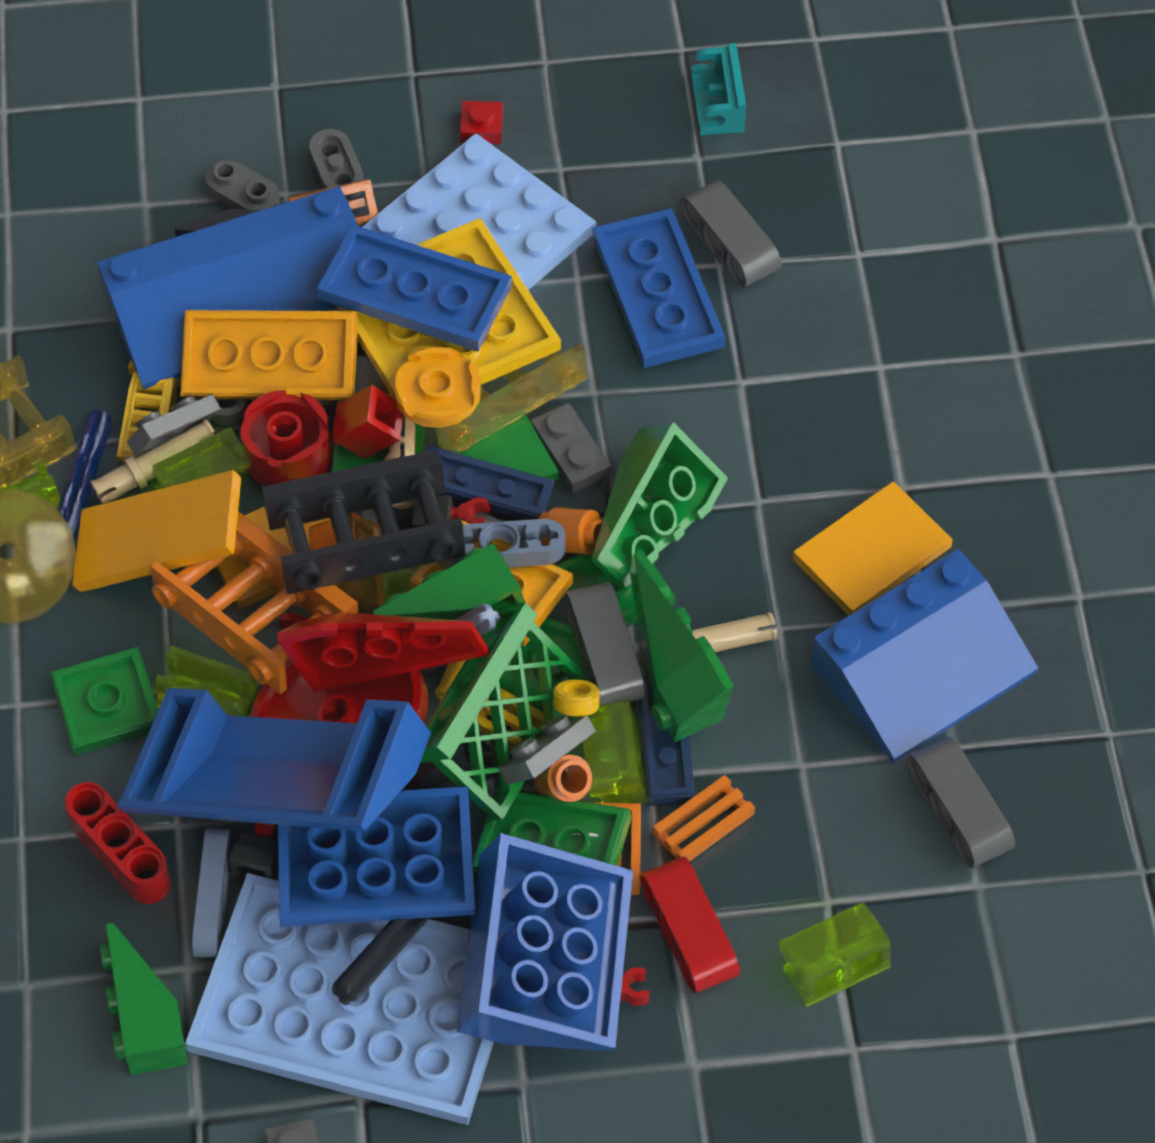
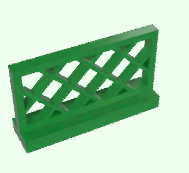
(470, 690)

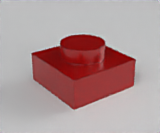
(482, 119)

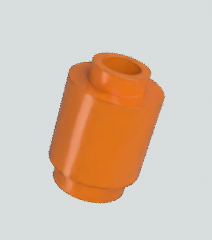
(580, 528)
(565, 779)

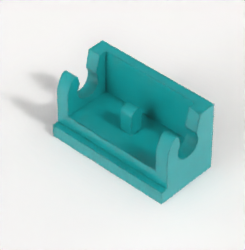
(719, 91)

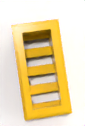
(160, 397)

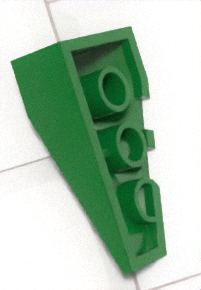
(655, 496)
(683, 672)

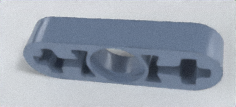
(530, 530)
(212, 893)

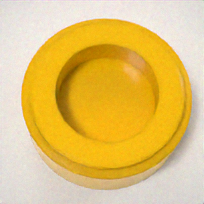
(576, 698)

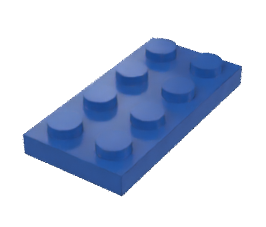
(414, 287)
(658, 288)

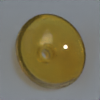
(43, 556)

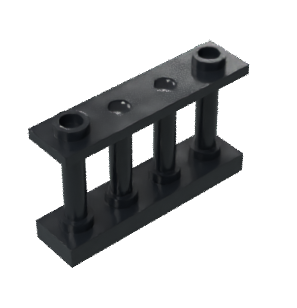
(356, 490)

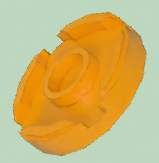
(437, 387)

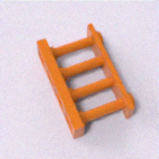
(264, 562)

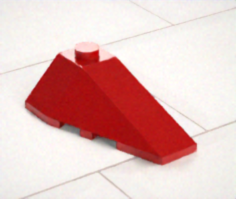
(366, 647)

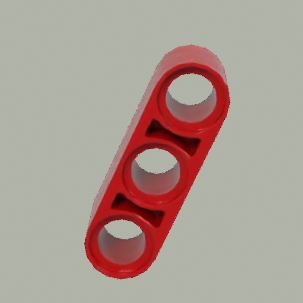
(127, 860)
(689, 924)

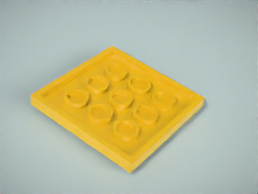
(514, 340)

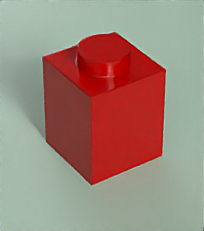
(367, 422)

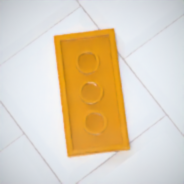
(268, 352)
(165, 525)

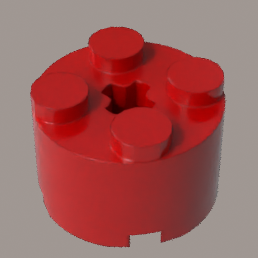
(286, 438)

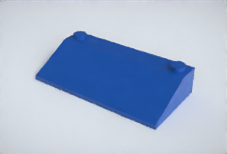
(238, 265)
(274, 768)

